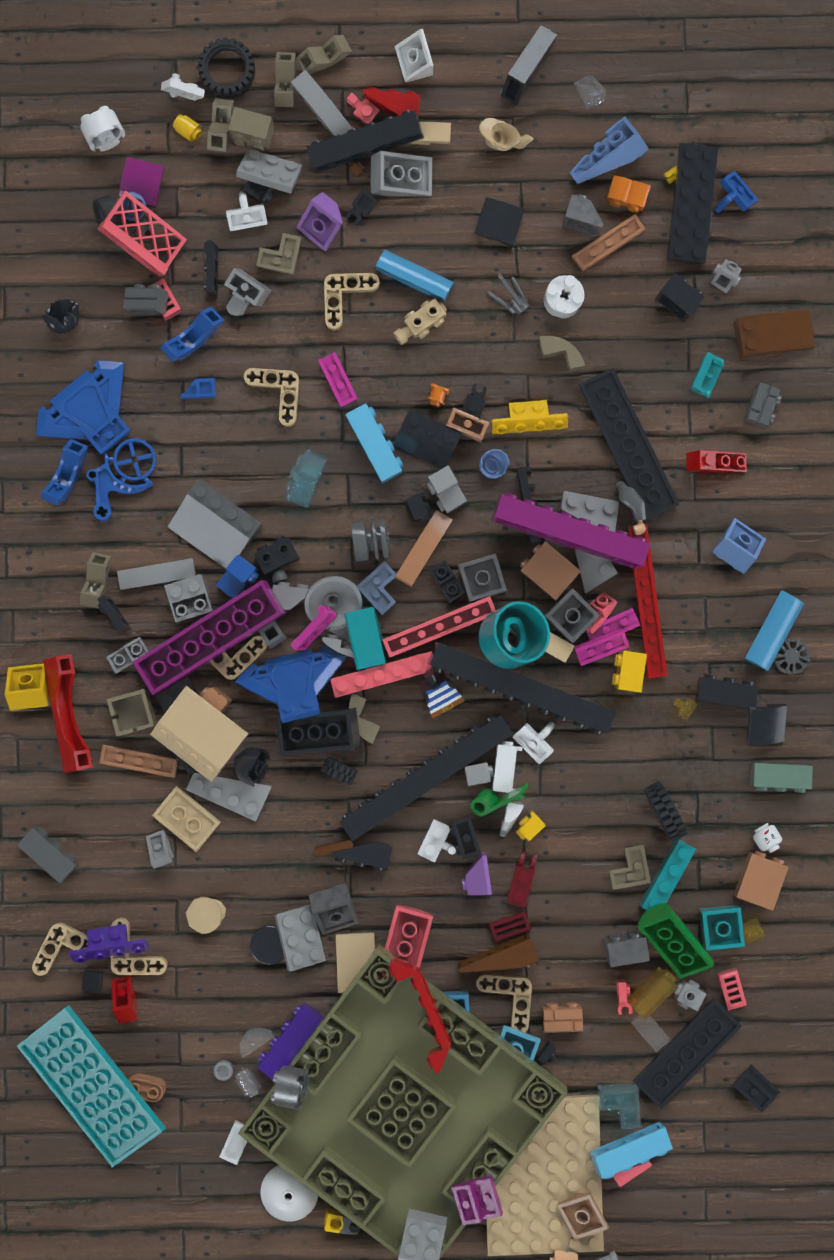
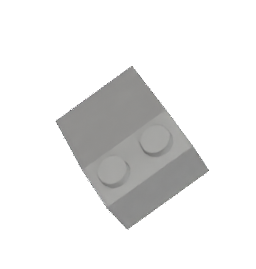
(401, 174)

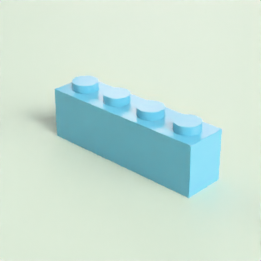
(374, 444)
(631, 1150)

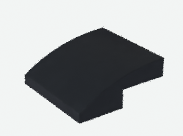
(499, 221)
(766, 724)

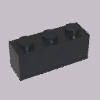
(727, 692)

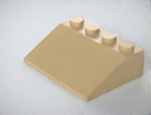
(199, 734)

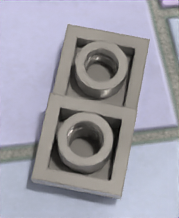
(333, 642)
(125, 656)

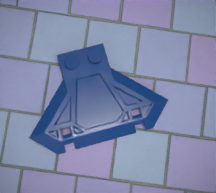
(88, 409)
(293, 680)

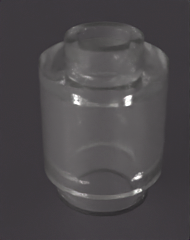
(247, 1082)

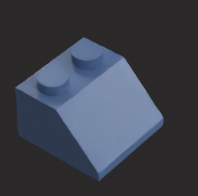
(739, 546)

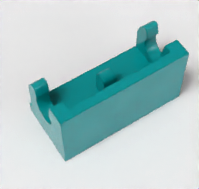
(707, 375)

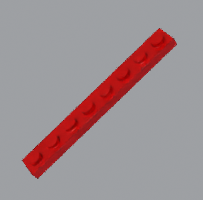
(649, 613)

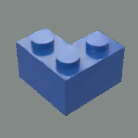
(237, 577)

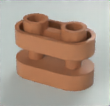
(148, 1086)

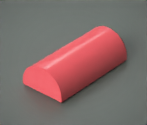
(408, 935)

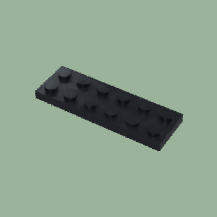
(692, 203)
(687, 1053)

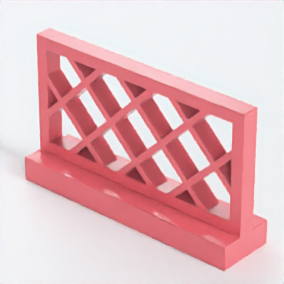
(137, 249)

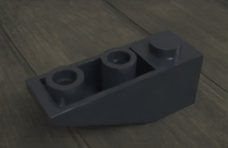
(370, 853)

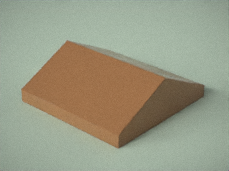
(582, 1215)

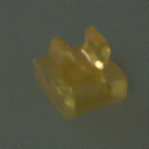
(686, 707)
(752, 930)

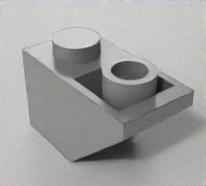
(290, 596)

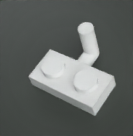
(178, 88)
(246, 216)
(534, 743)
(435, 841)

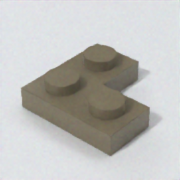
(281, 261)
(636, 871)

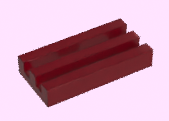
(507, 919)

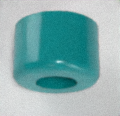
(530, 628)

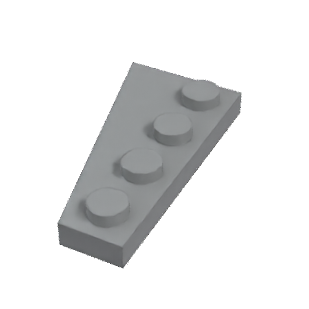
(231, 794)

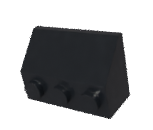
(427, 439)

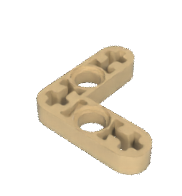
(337, 293)
(285, 389)
(228, 661)
(64, 939)
(125, 959)
(517, 995)

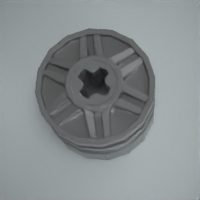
(370, 540)

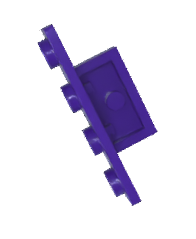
(108, 942)

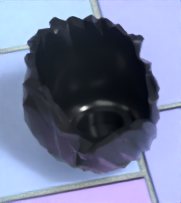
(62, 316)

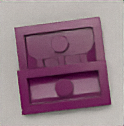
(142, 179)
(477, 1200)

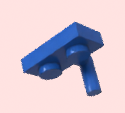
(737, 191)

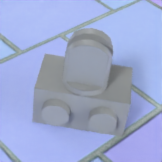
(245, 291)

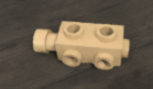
(427, 321)

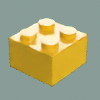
(629, 671)

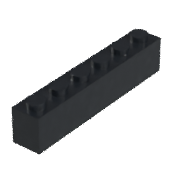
(365, 141)

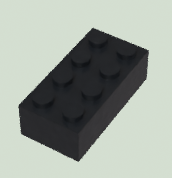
(319, 733)

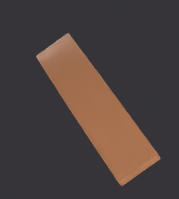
(423, 548)

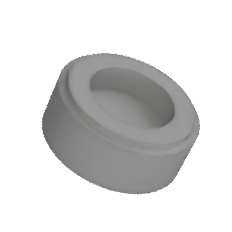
(223, 1070)

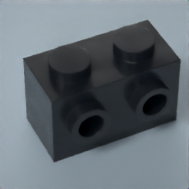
(276, 555)
(466, 837)

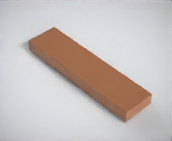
(608, 243)
(138, 761)

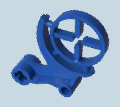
(107, 482)

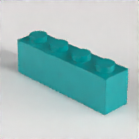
(667, 874)

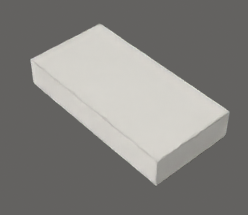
(234, 1145)

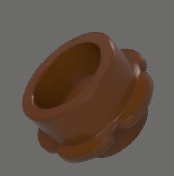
(357, 168)

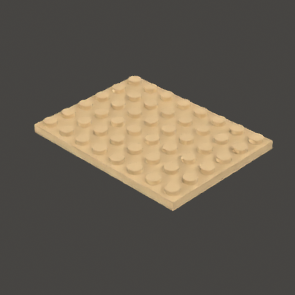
(545, 1174)

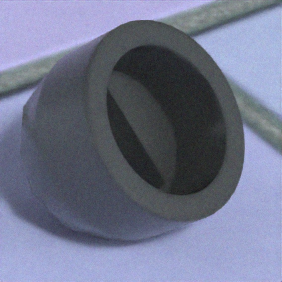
(279, 575)

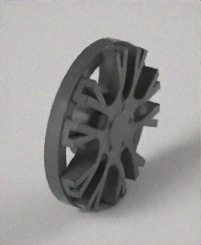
(792, 656)

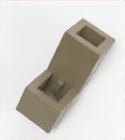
(319, 58)
(285, 73)
(218, 132)
(555, 346)
(96, 579)
(367, 729)

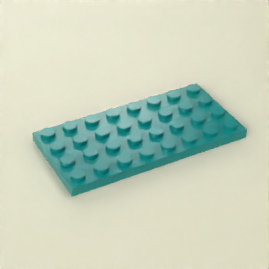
(91, 1086)

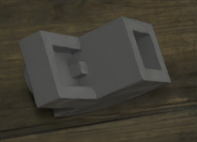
(272, 634)

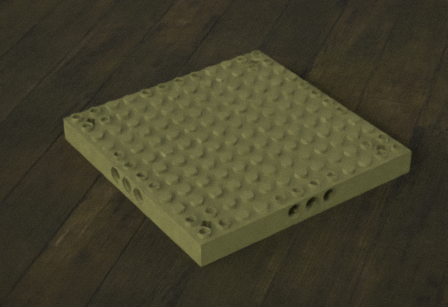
(388, 1129)

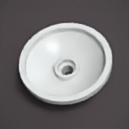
(273, 1190)

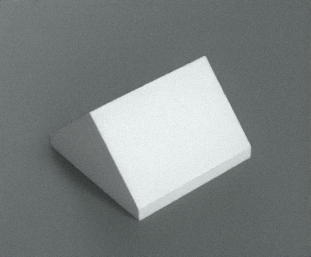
(414, 57)

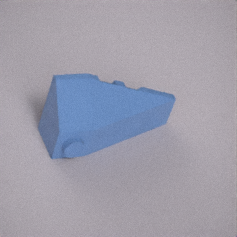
(618, 148)

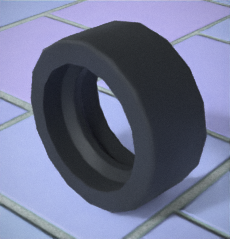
(102, 207)

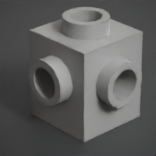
(726, 275)
(695, 997)

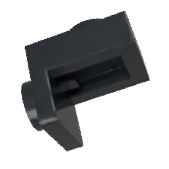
(258, 192)

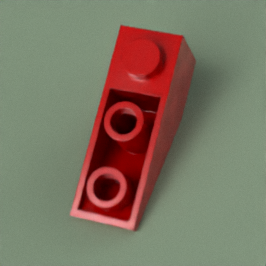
(392, 101)
(715, 461)

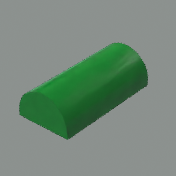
(674, 941)

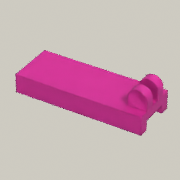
(337, 379)
(625, 620)
(315, 628)
(601, 647)

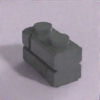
(145, 300)
(762, 405)

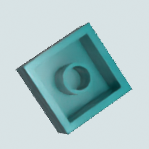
(721, 927)

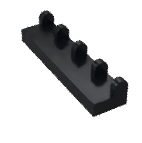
(525, 494)

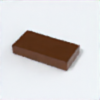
(332, 847)

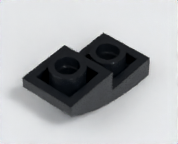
(447, 582)

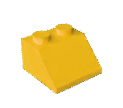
(26, 687)

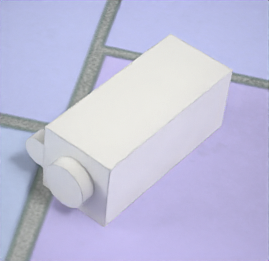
(504, 767)

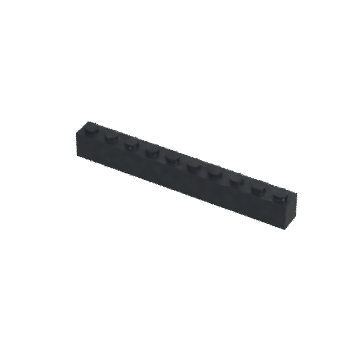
(521, 688)
(426, 777)

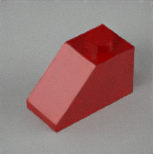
(124, 1000)

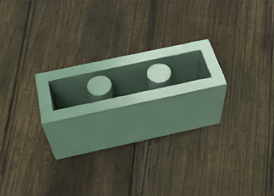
(781, 776)

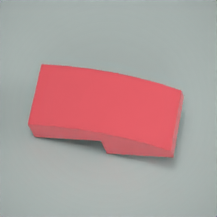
(603, 606)

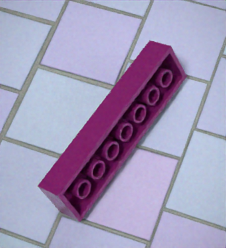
(570, 531)
(209, 637)

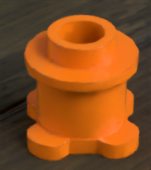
(437, 395)

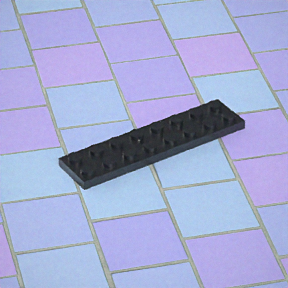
(628, 442)

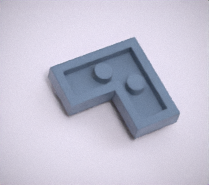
(373, 587)

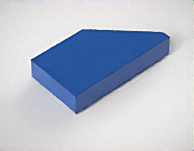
(200, 389)

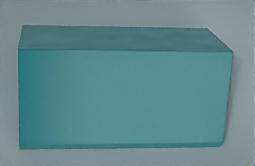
(366, 638)

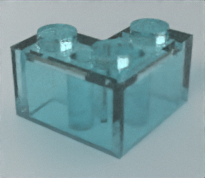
(305, 478)
(625, 1100)

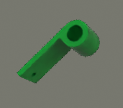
(488, 801)

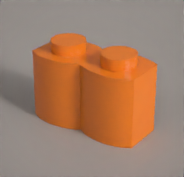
(628, 194)

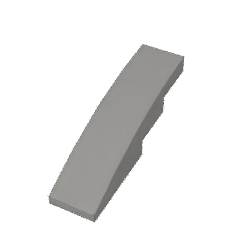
(320, 104)

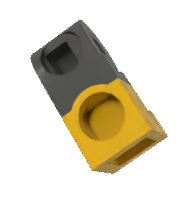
(339, 1223)

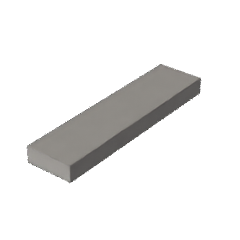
(156, 574)

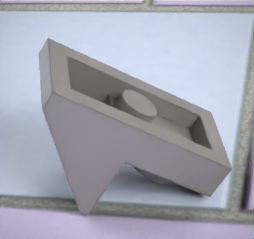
(159, 849)

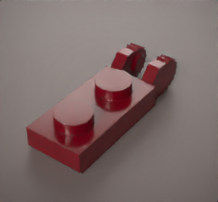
(521, 881)

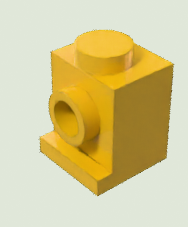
(530, 826)

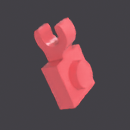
(365, 110)
(623, 991)

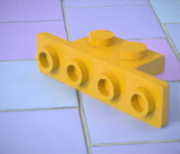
(529, 417)

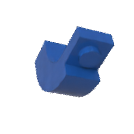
(194, 336)
(67, 473)

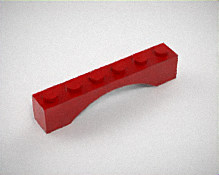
(73, 749)

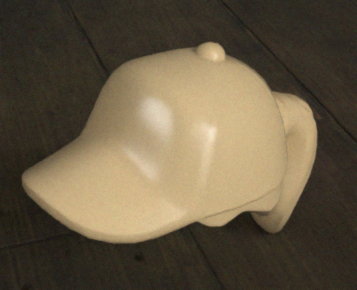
(502, 136)

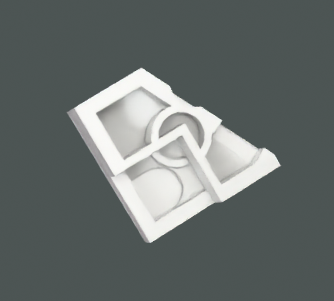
(512, 812)

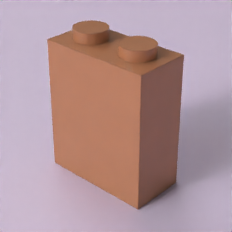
(549, 570)
(761, 880)

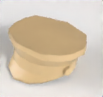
(205, 914)

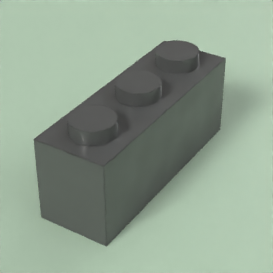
(48, 854)

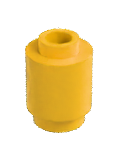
(187, 128)

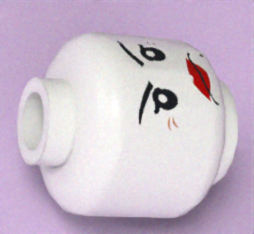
(767, 838)

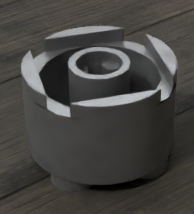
(290, 1087)

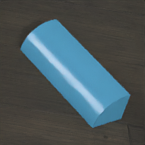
(414, 275)
(774, 630)

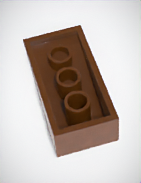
(773, 333)
(509, 955)

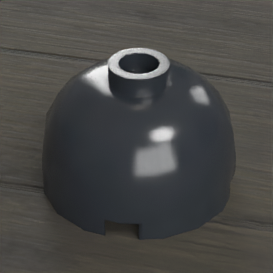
(251, 765)

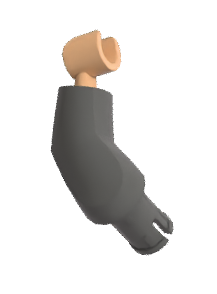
(632, 500)

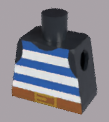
(439, 693)

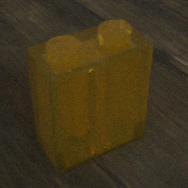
(653, 992)

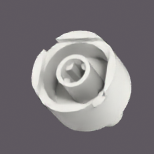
(101, 129)
(568, 287)

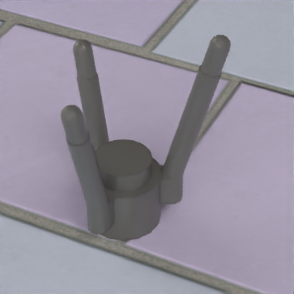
(519, 303)

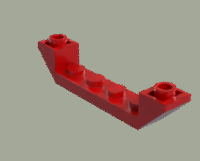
(403, 970)

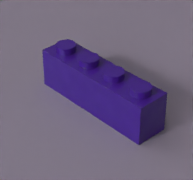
(291, 1039)

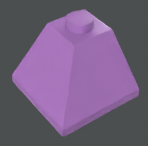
(321, 221)
(477, 877)

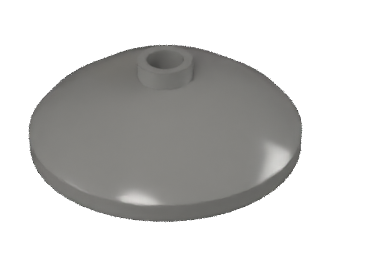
(346, 597)

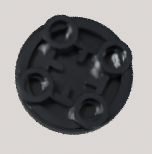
(267, 945)

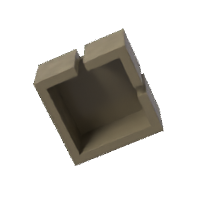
(251, 129)
(133, 711)

